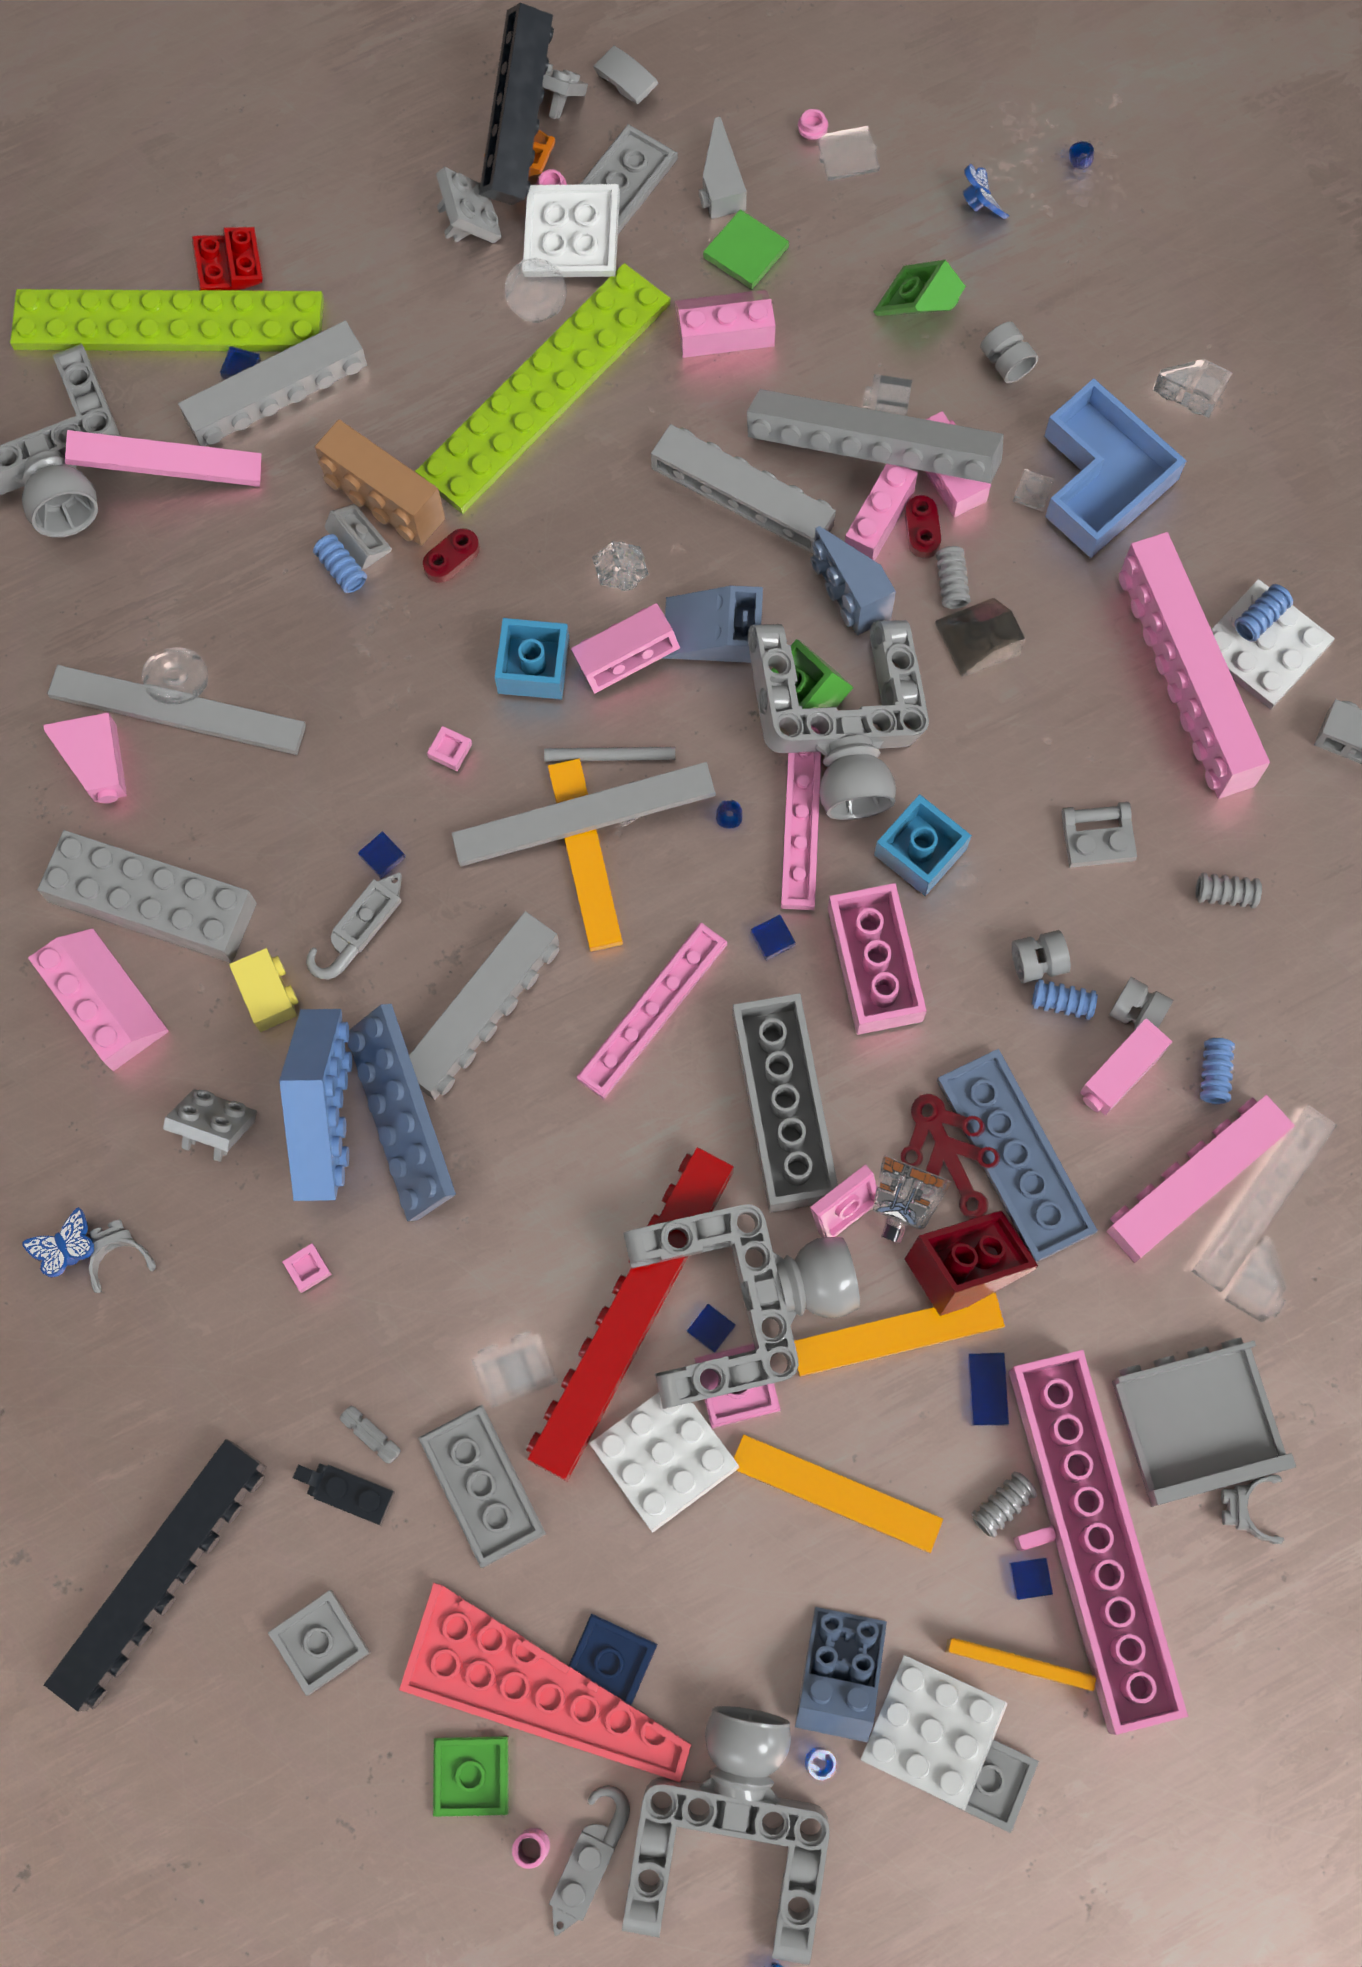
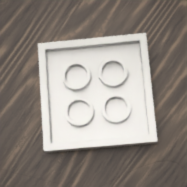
(574, 228)
(1277, 657)
(663, 1458)
(934, 1732)

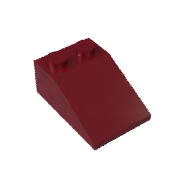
(968, 1261)

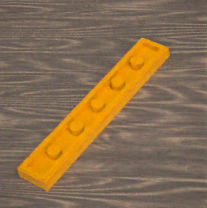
(587, 864)
(895, 1336)
(837, 1494)

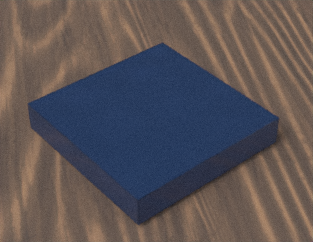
(613, 1657)

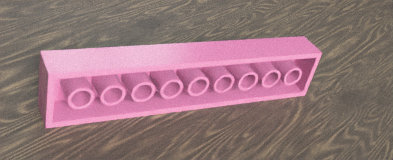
(1097, 1544)

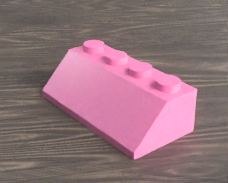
(98, 996)

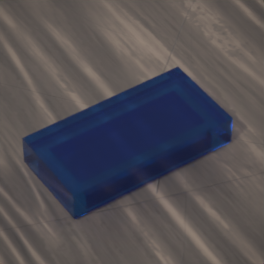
(988, 1389)

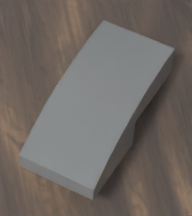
(626, 74)

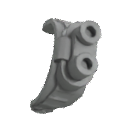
(108, 1240)
(1237, 1509)

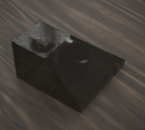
(981, 636)

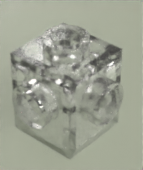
(620, 565)

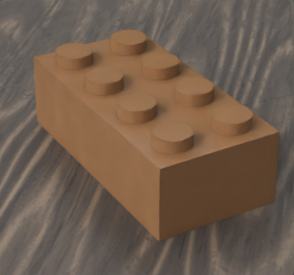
(380, 483)

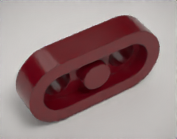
(922, 524)
(453, 555)

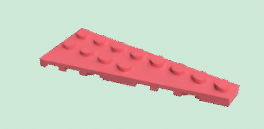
(499, 1675)

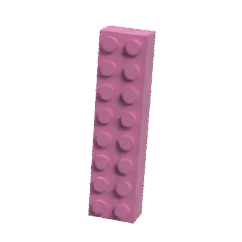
(1193, 666)

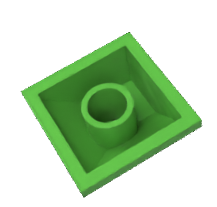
(922, 290)
(817, 681)

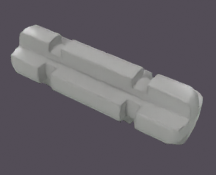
(370, 1434)

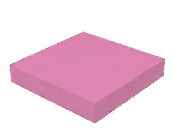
(845, 1203)
(737, 1405)

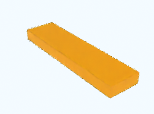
(1020, 1664)

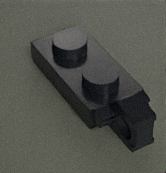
(346, 1492)

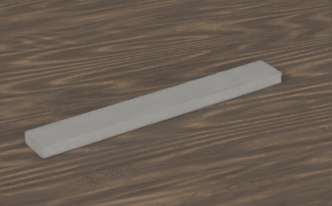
(197, 715)
(583, 814)

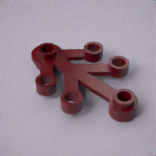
(948, 1148)

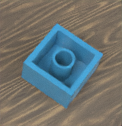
(532, 658)
(922, 845)

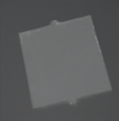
(848, 153)

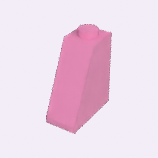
(92, 753)
(1125, 1067)

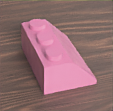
(725, 323)

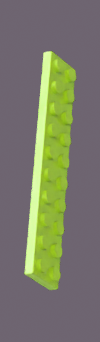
(164, 319)
(543, 387)

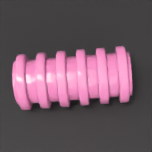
(525, 1861)

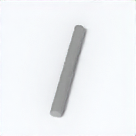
(609, 754)

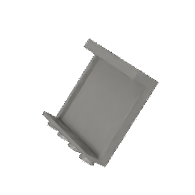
(1200, 1422)

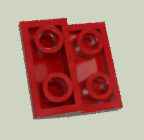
(227, 260)

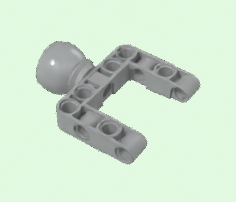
(55, 494)
(855, 780)
(817, 1280)
(746, 1750)

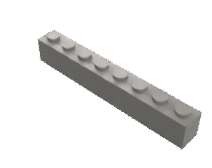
(875, 435)

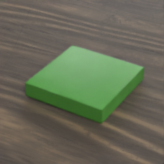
(746, 249)
(471, 1776)

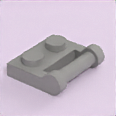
(1099, 845)

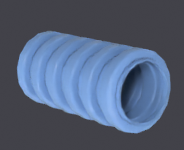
(339, 563)
(1264, 612)
(1064, 999)
(1217, 1070)

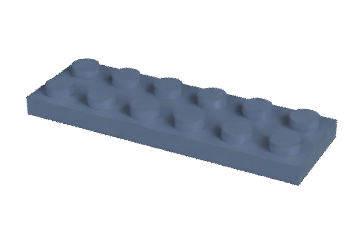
(400, 1113)
(1029, 1172)

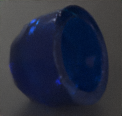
(1077, 153)
(729, 821)
(814, 1770)

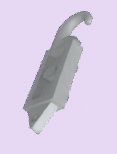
(359, 925)
(588, 1862)

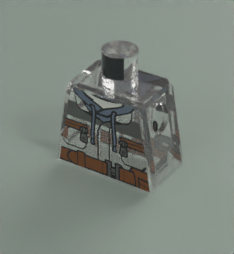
(906, 1197)

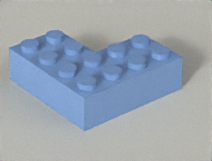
(1120, 463)
(311, 1101)

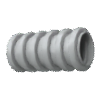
(953, 577)
(1228, 890)
(1004, 1504)

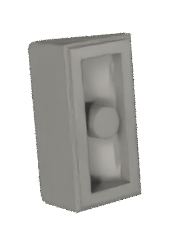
(357, 535)

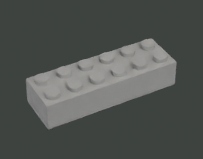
(147, 896)
(784, 1102)

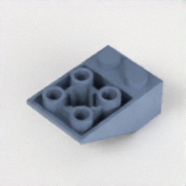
(853, 581)
(714, 623)
(841, 1675)

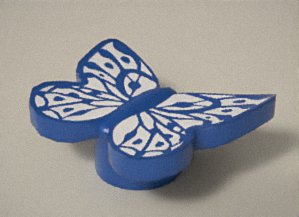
(978, 192)
(63, 1248)

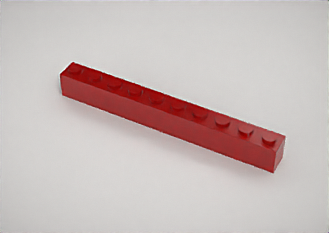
(624, 1324)

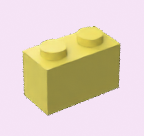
(264, 989)

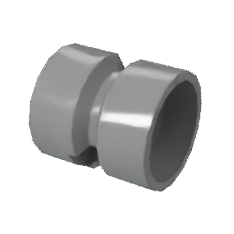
(1010, 354)
(1052, 955)
(1137, 1004)

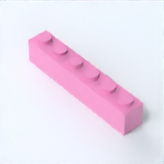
(1200, 1178)

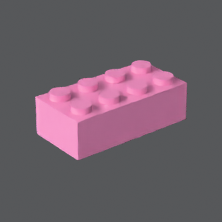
(876, 959)

